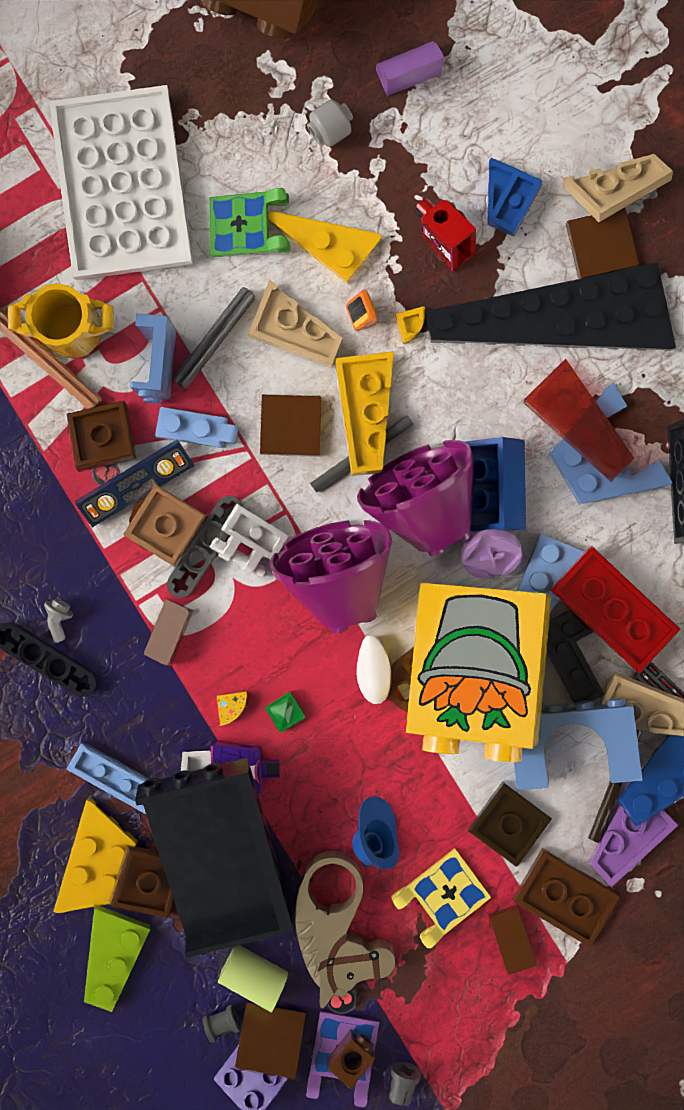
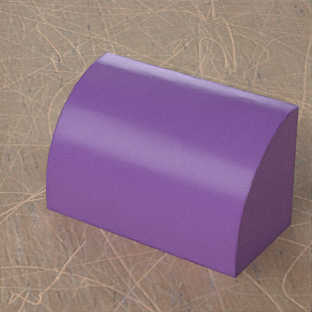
(410, 68)

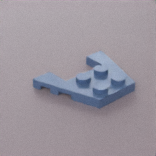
(587, 482)

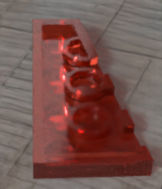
(575, 416)

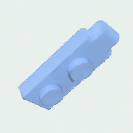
(195, 428)

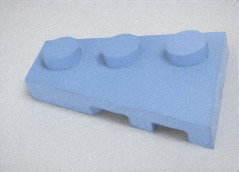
(547, 565)

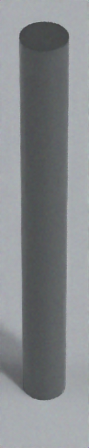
(343, 466)

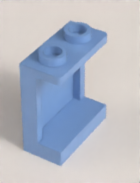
(163, 334)

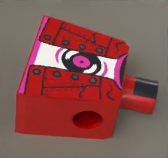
(447, 232)

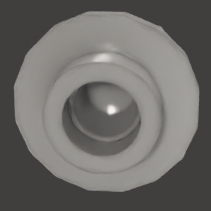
(57, 611)

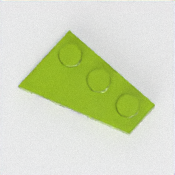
(112, 954)

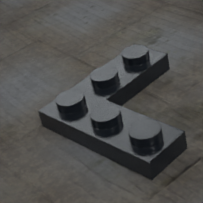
(569, 659)

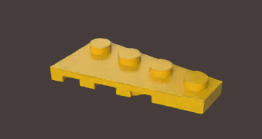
(364, 399)

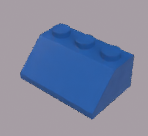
(498, 484)

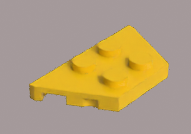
(93, 860)

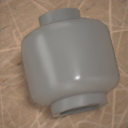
(330, 123)

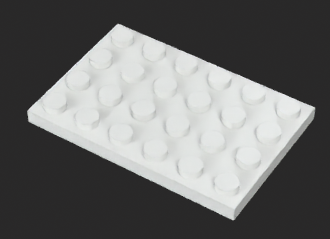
(120, 182)

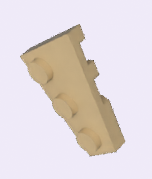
(652, 707)

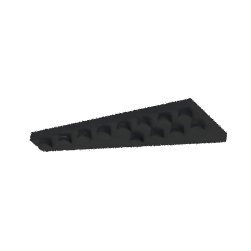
(596, 311)

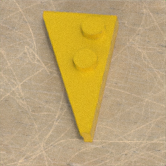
(333, 245)

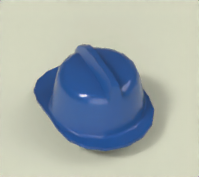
(376, 837)

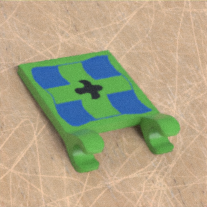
(241, 223)

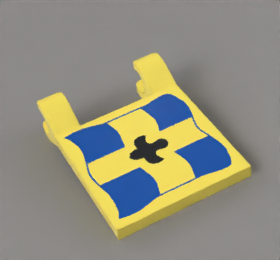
(447, 894)

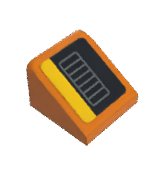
(361, 311)

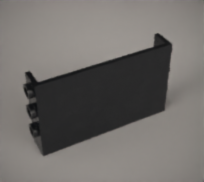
(217, 856)

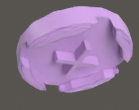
(491, 553)

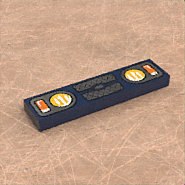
(134, 483)

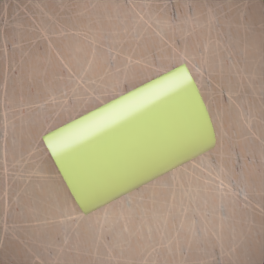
(253, 977)

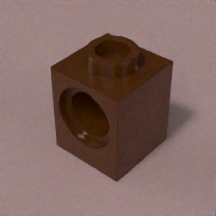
(349, 1071)

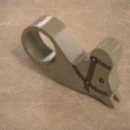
(329, 950)

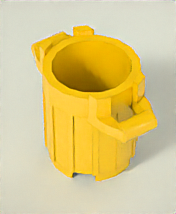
(62, 319)

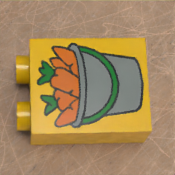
(478, 669)

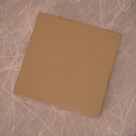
(165, 525)

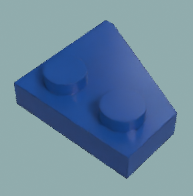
(509, 196)

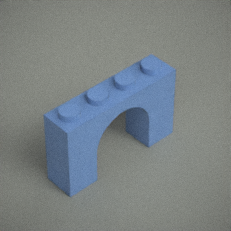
(611, 721)

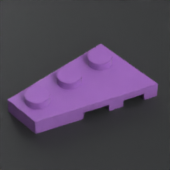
(627, 844)

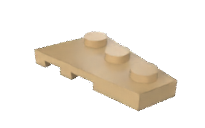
(616, 188)
(292, 329)

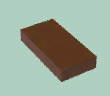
(512, 939)

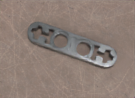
(201, 544)

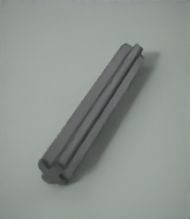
(214, 337)

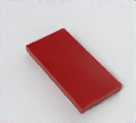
(614, 609)

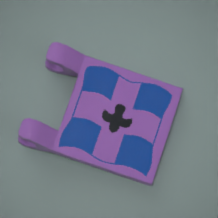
(330, 1032)

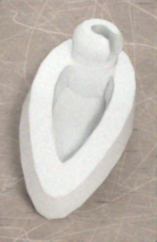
(373, 670)

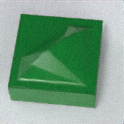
(285, 711)

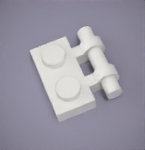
(253, 532)

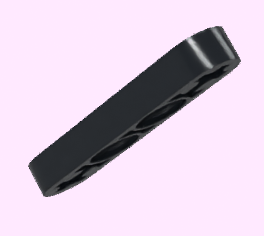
(47, 656)

